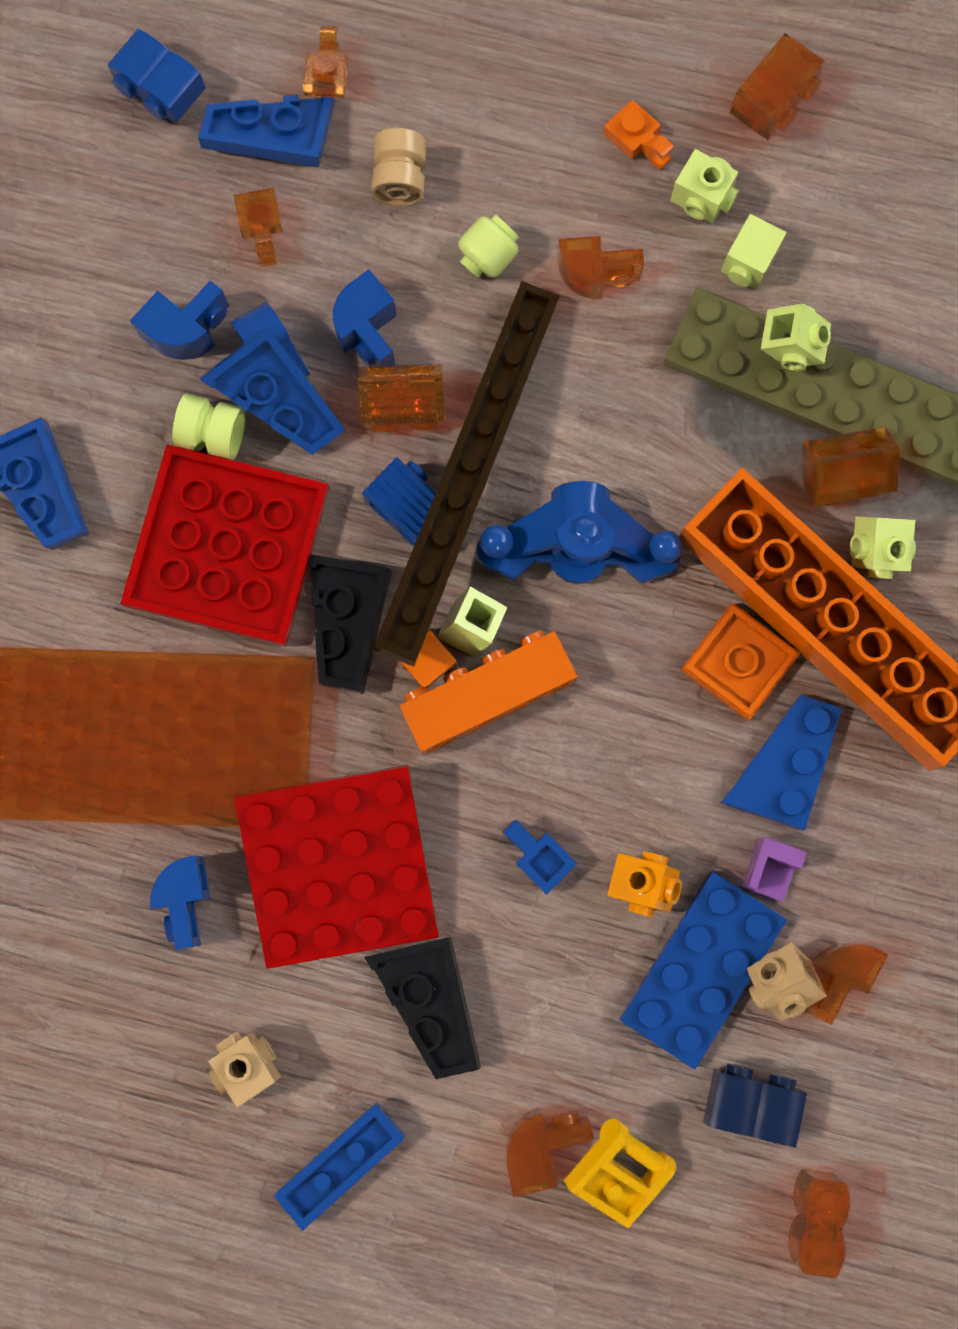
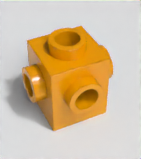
(645, 883)

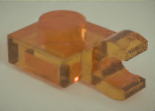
(326, 72)
(259, 218)

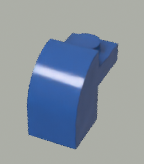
(358, 315)
(179, 332)

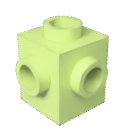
(705, 187)
(796, 336)
(883, 545)

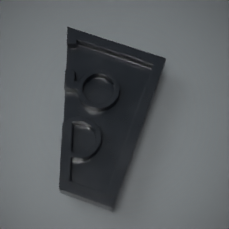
(348, 616)
(431, 1000)

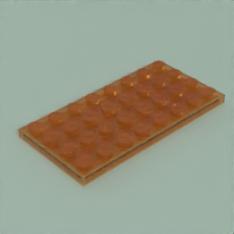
(148, 734)

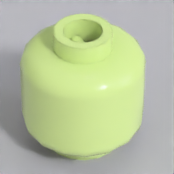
(488, 246)

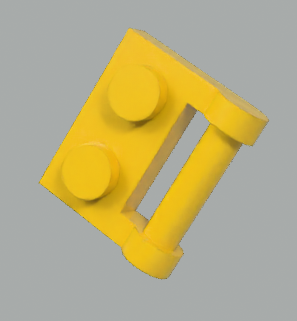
(613, 1187)

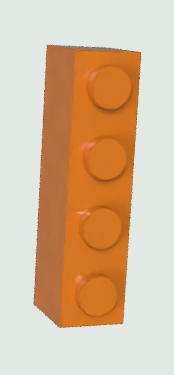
(488, 692)

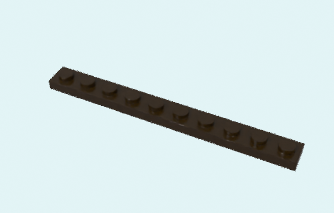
(465, 476)

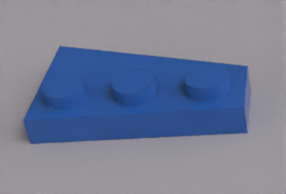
(274, 131)
(273, 388)
(39, 485)
(789, 766)

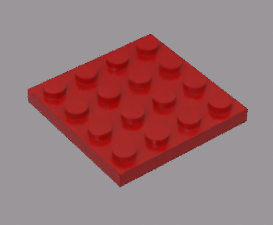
(225, 545)
(336, 866)

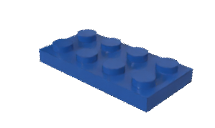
(702, 970)

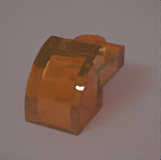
(588, 268)
(845, 968)

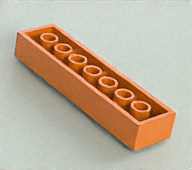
(830, 616)

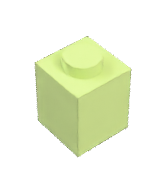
(753, 252)
(472, 622)

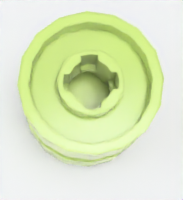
(203, 425)

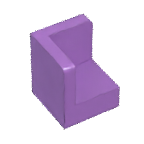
(772, 868)

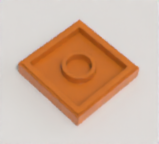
(740, 661)

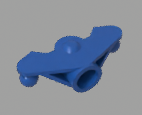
(578, 538)

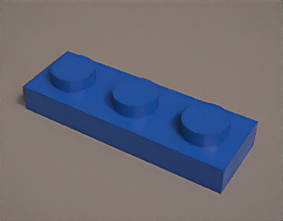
(339, 1166)

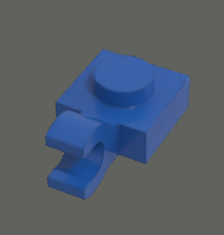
(542, 859)

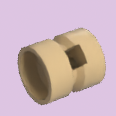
(398, 162)

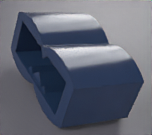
(755, 1106)

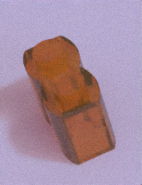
(816, 1233)

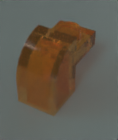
(530, 1145)

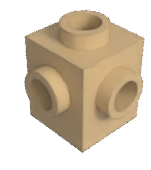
(785, 983)
(231, 1078)

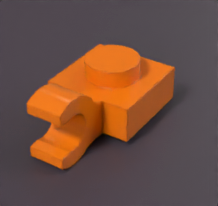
(639, 132)

